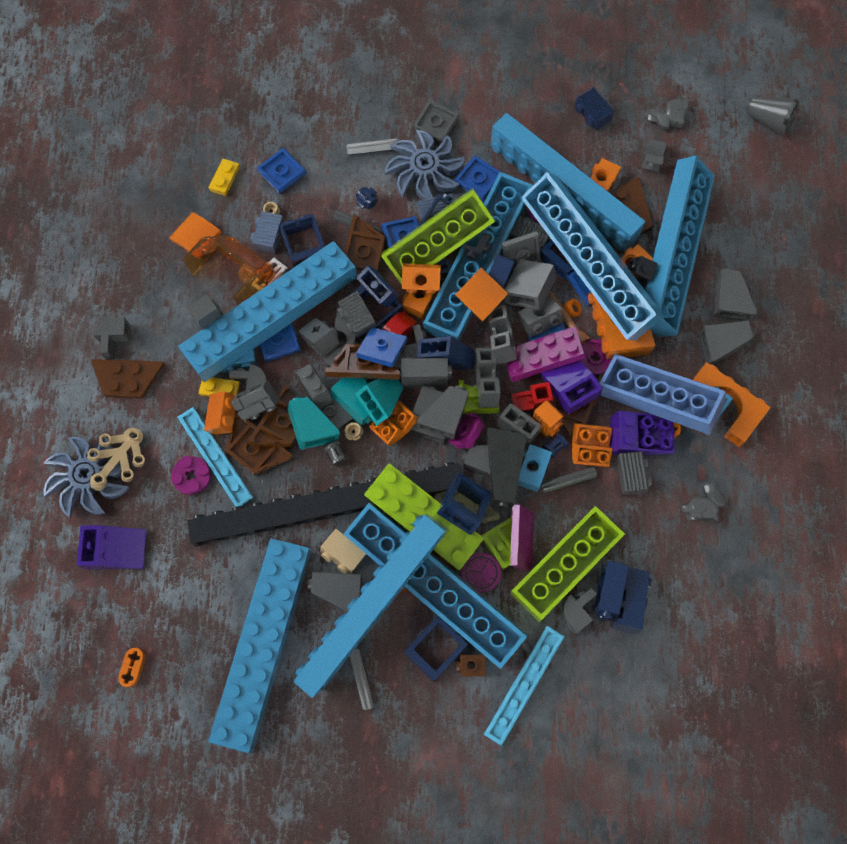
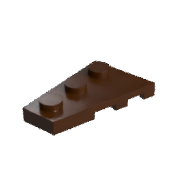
(633, 197)

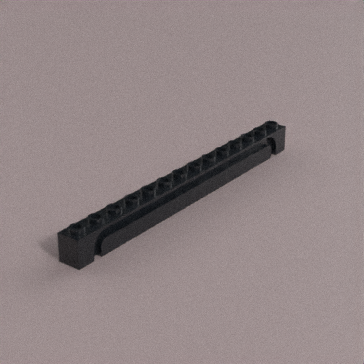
(305, 508)

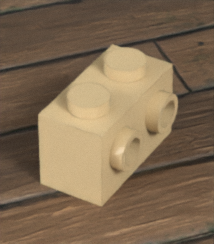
(342, 552)

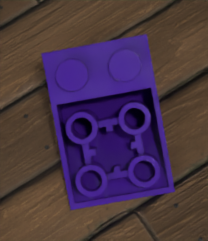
(572, 385)
(641, 433)
(111, 547)

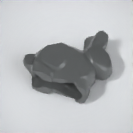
(672, 116)
(705, 507)

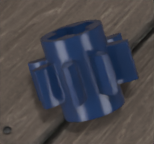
(366, 198)

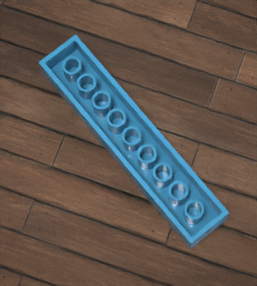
(536, 158)
(679, 242)
(592, 257)
(268, 311)
(448, 313)
(441, 589)
(369, 607)
(260, 646)

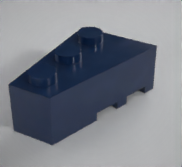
(633, 602)

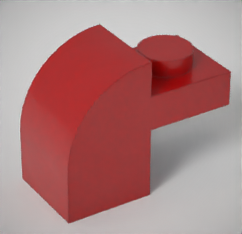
(400, 324)
(532, 399)

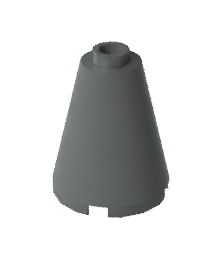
(774, 112)

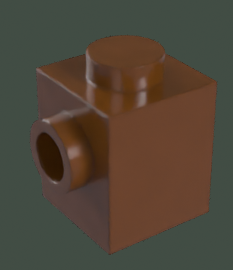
(471, 666)

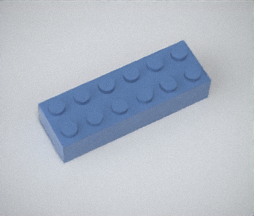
(663, 394)

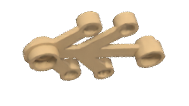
(117, 455)

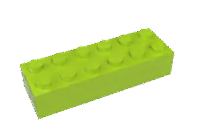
(440, 234)
(407, 502)
(567, 564)

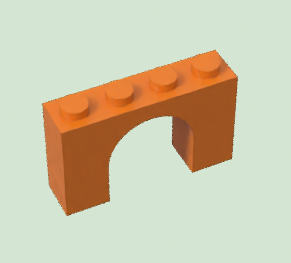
(613, 340)
(749, 408)

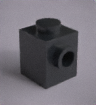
(642, 268)

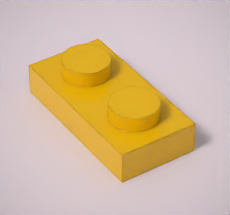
(224, 177)
(216, 385)

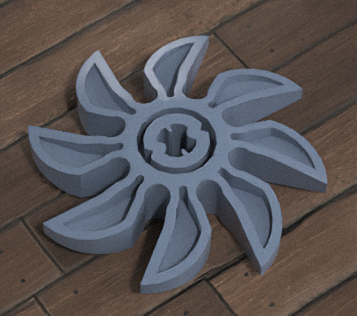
(424, 165)
(77, 481)

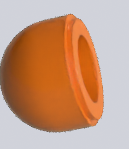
(569, 309)

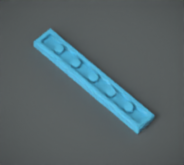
(215, 458)
(524, 685)

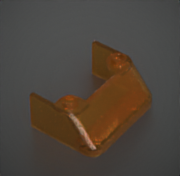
(254, 270)

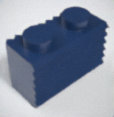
(594, 108)
(377, 286)

